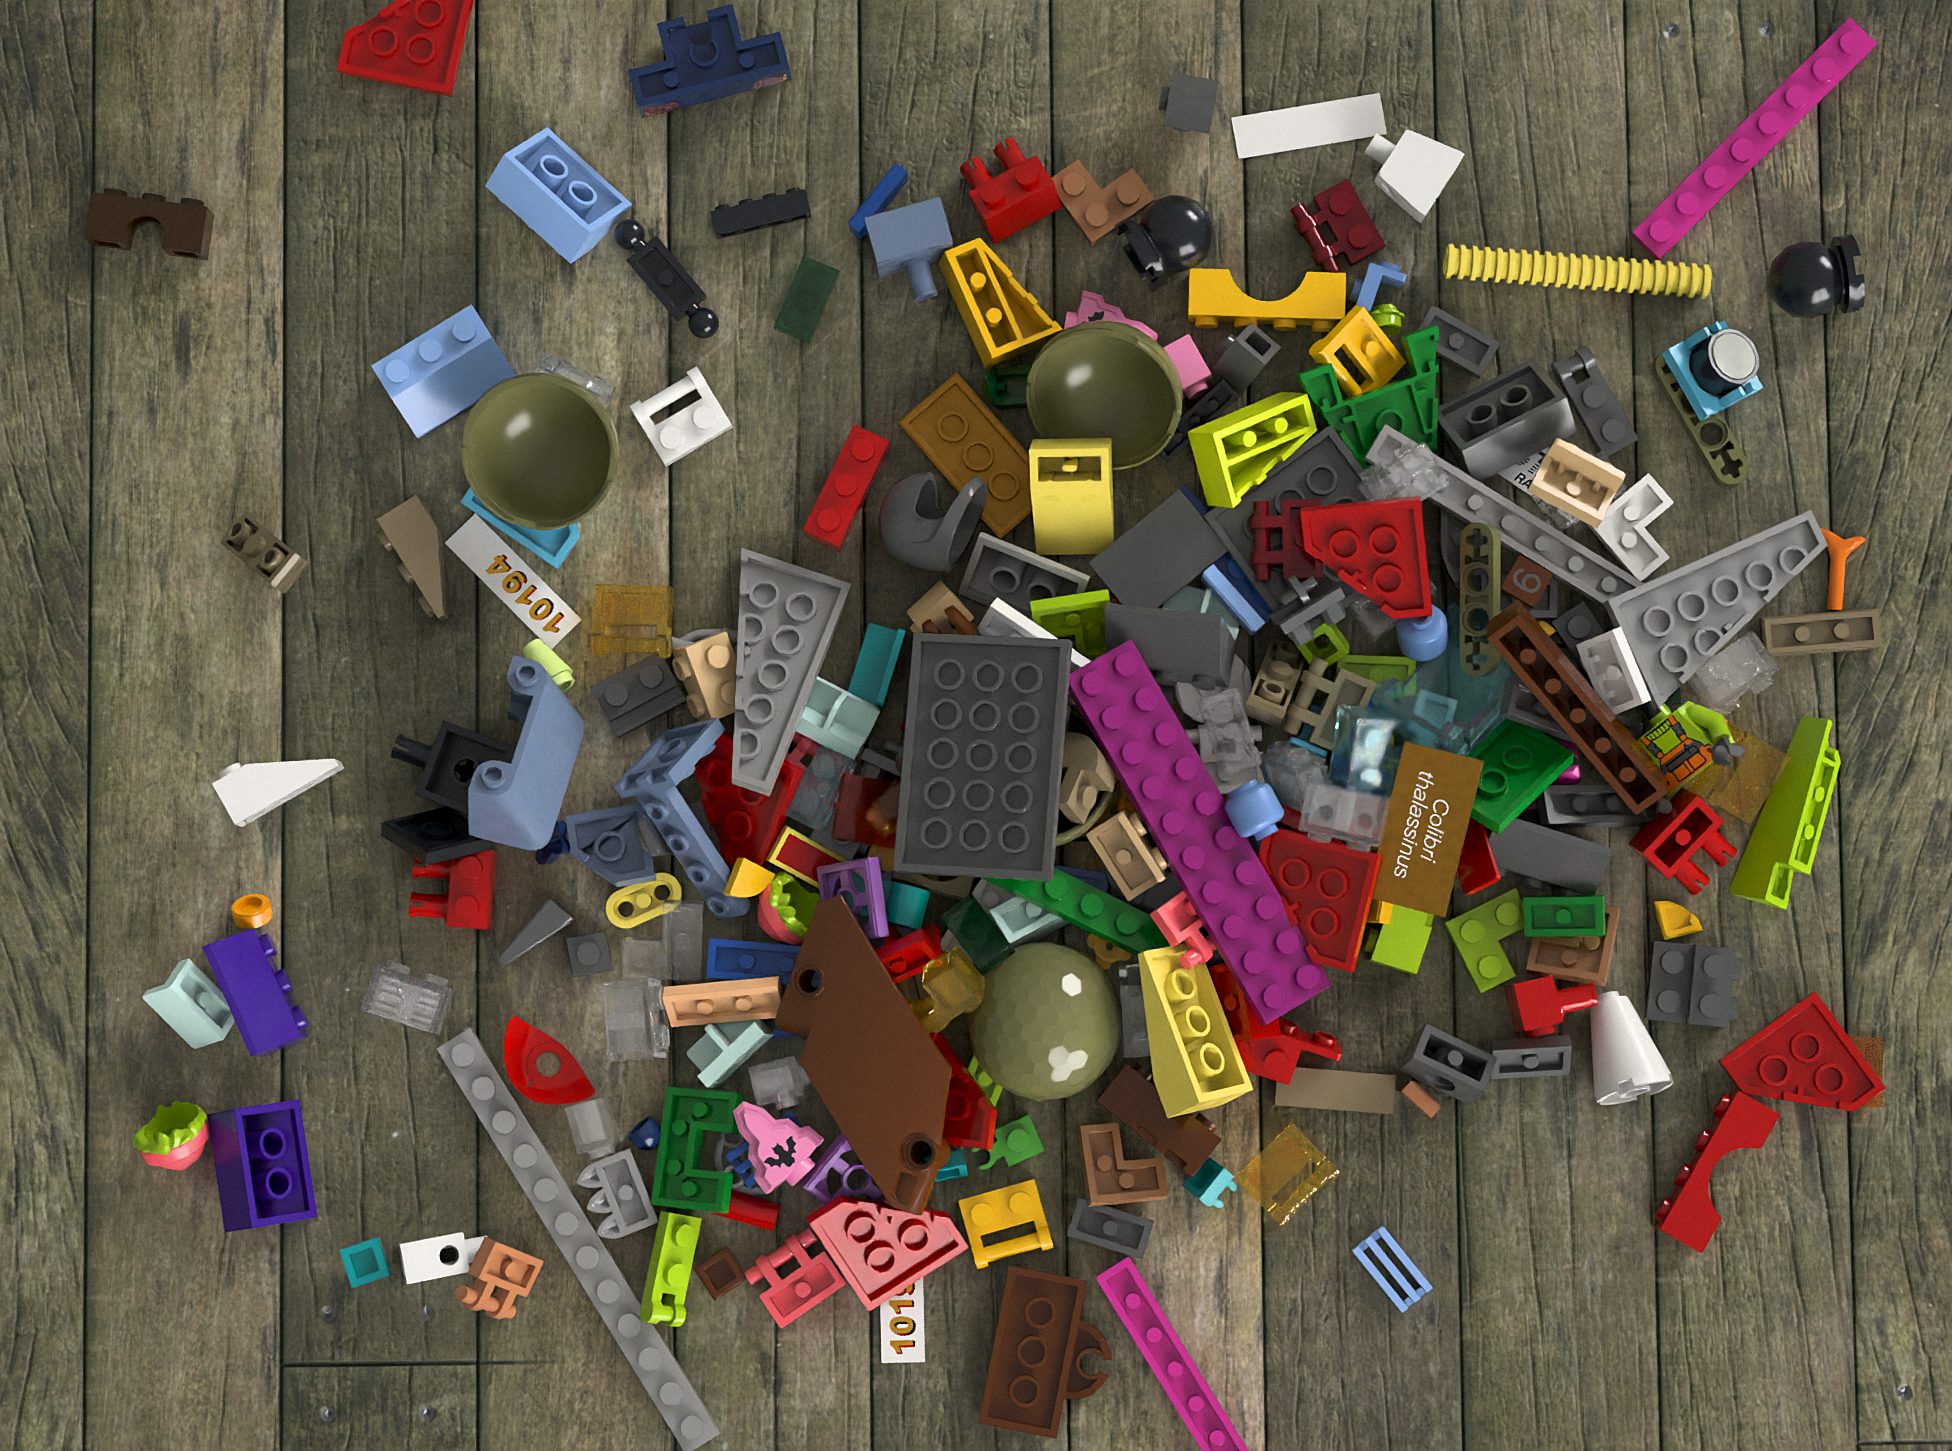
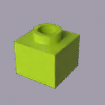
(1330, 652)

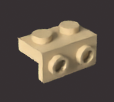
(1576, 482)
(708, 675)
(1129, 853)

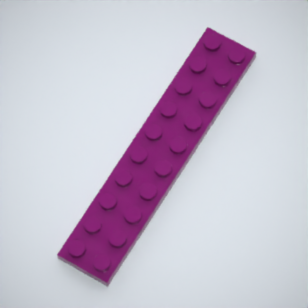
(1195, 832)

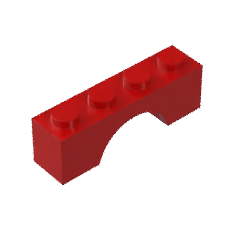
(1689, 1211)

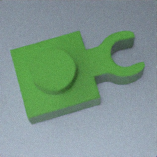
(1015, 1142)

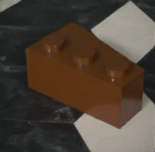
(1138, 1105)

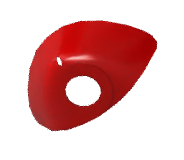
(522, 1048)

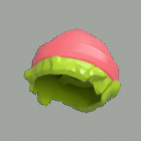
(786, 909)
(173, 1136)

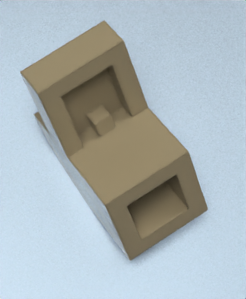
(1083, 775)

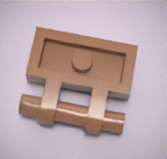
(499, 1266)

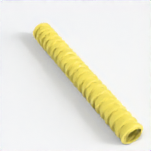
(1577, 271)

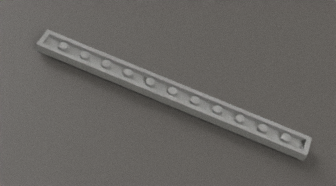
(578, 1240)

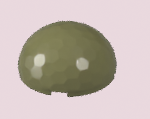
(1106, 384)
(540, 451)
(1046, 1021)

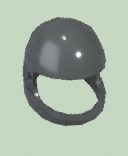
(923, 533)

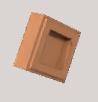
(1419, 1098)

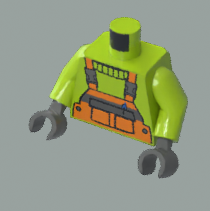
(1685, 745)

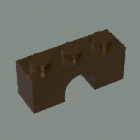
(115, 219)

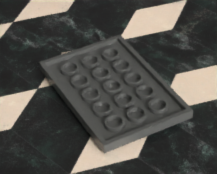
(983, 756)

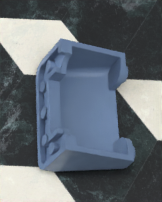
(523, 799)

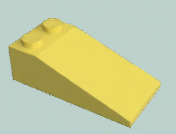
(1188, 1035)

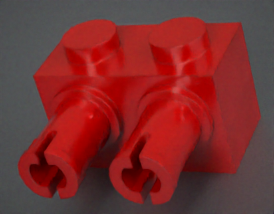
(1012, 198)
(1675, 837)
(469, 895)
(1539, 1004)

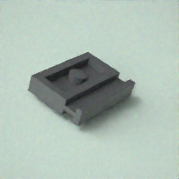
(638, 694)

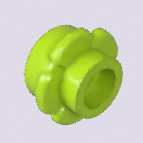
(1388, 319)

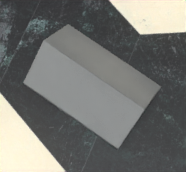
(1016, 576)

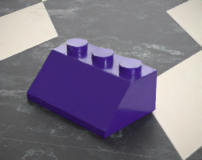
(257, 992)
(262, 1165)

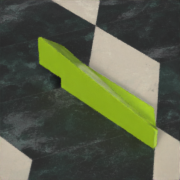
(1790, 819)

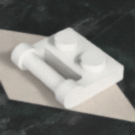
(687, 428)

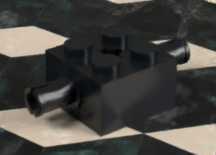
(443, 762)

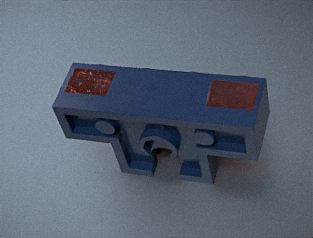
(707, 64)

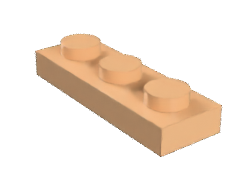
(723, 1001)

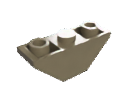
(264, 553)
(1275, 682)

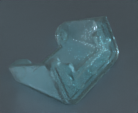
(1443, 703)

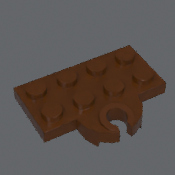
(1039, 1353)

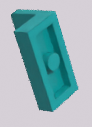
(877, 664)

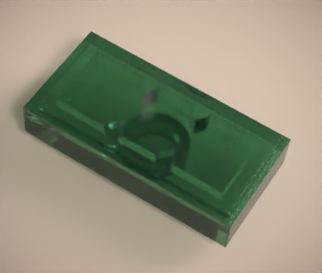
(806, 299)
(977, 934)

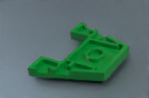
(1403, 405)

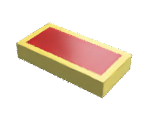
(801, 855)

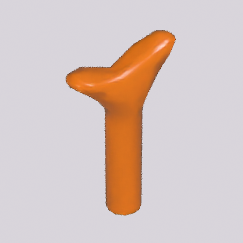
(1838, 551)

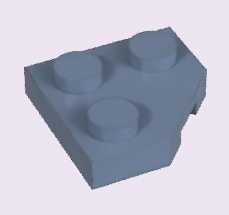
(610, 844)

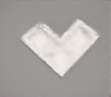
(676, 953)

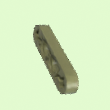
(1693, 426)
(1472, 599)

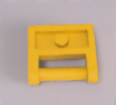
(1365, 347)
(1003, 1210)

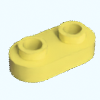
(643, 899)

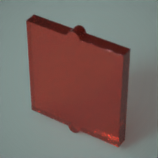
(853, 801)

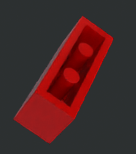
(846, 488)

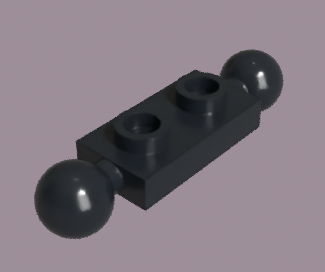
(666, 278)

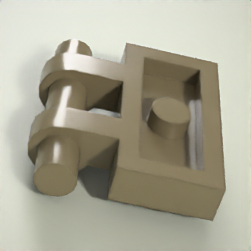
(1344, 690)

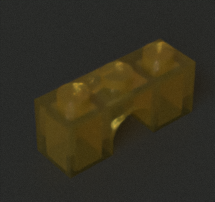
(953, 989)

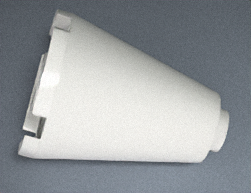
(1623, 1053)

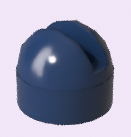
(645, 1134)

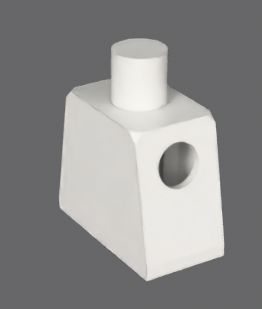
(1413, 170)
(422, 1261)

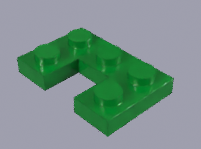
(677, 1176)

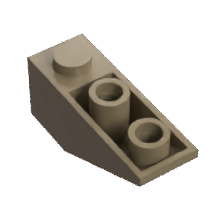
(420, 546)

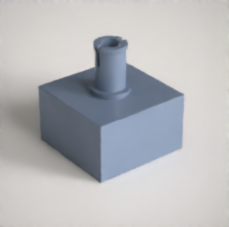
(909, 242)

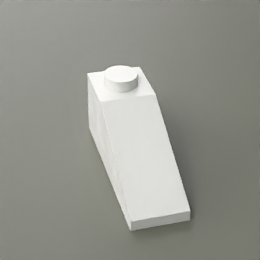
(261, 787)

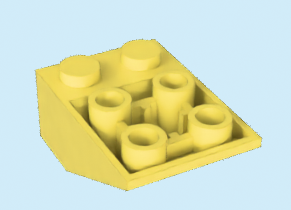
(1072, 495)

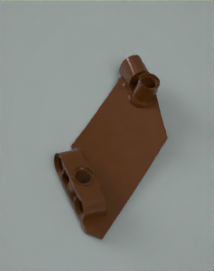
(868, 1056)

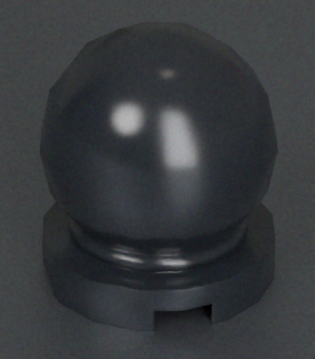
(1171, 236)
(1814, 278)

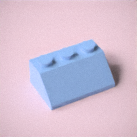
(557, 194)
(443, 371)

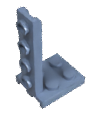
(654, 782)

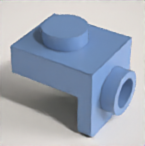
(1365, 290)

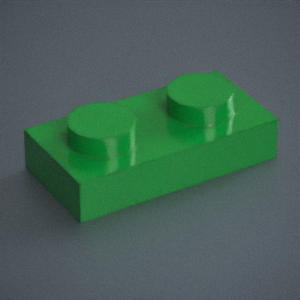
(1564, 915)

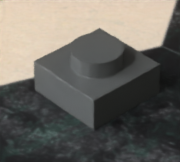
(589, 954)

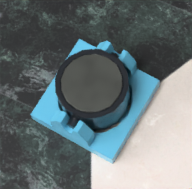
(1721, 363)

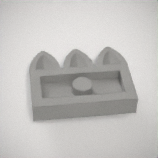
(622, 1194)

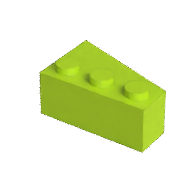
(1401, 942)

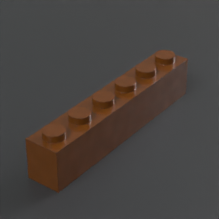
(1576, 707)

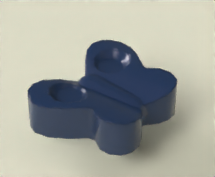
(556, 846)

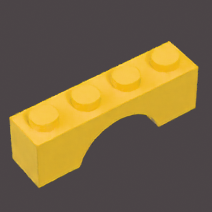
(1217, 299)

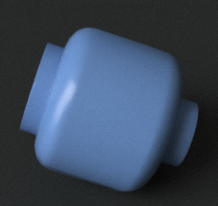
(1423, 636)
(1254, 810)

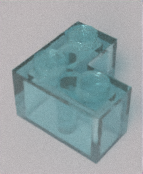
(1363, 751)

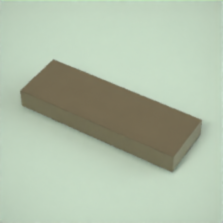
(1821, 632)
(1338, 1091)

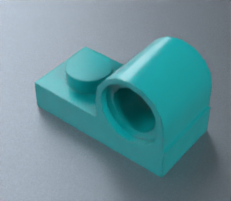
(903, 903)

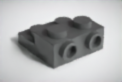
(1692, 984)

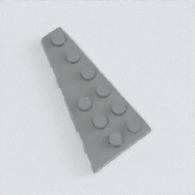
(1699, 607)
(781, 645)

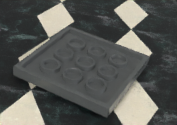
(1316, 470)

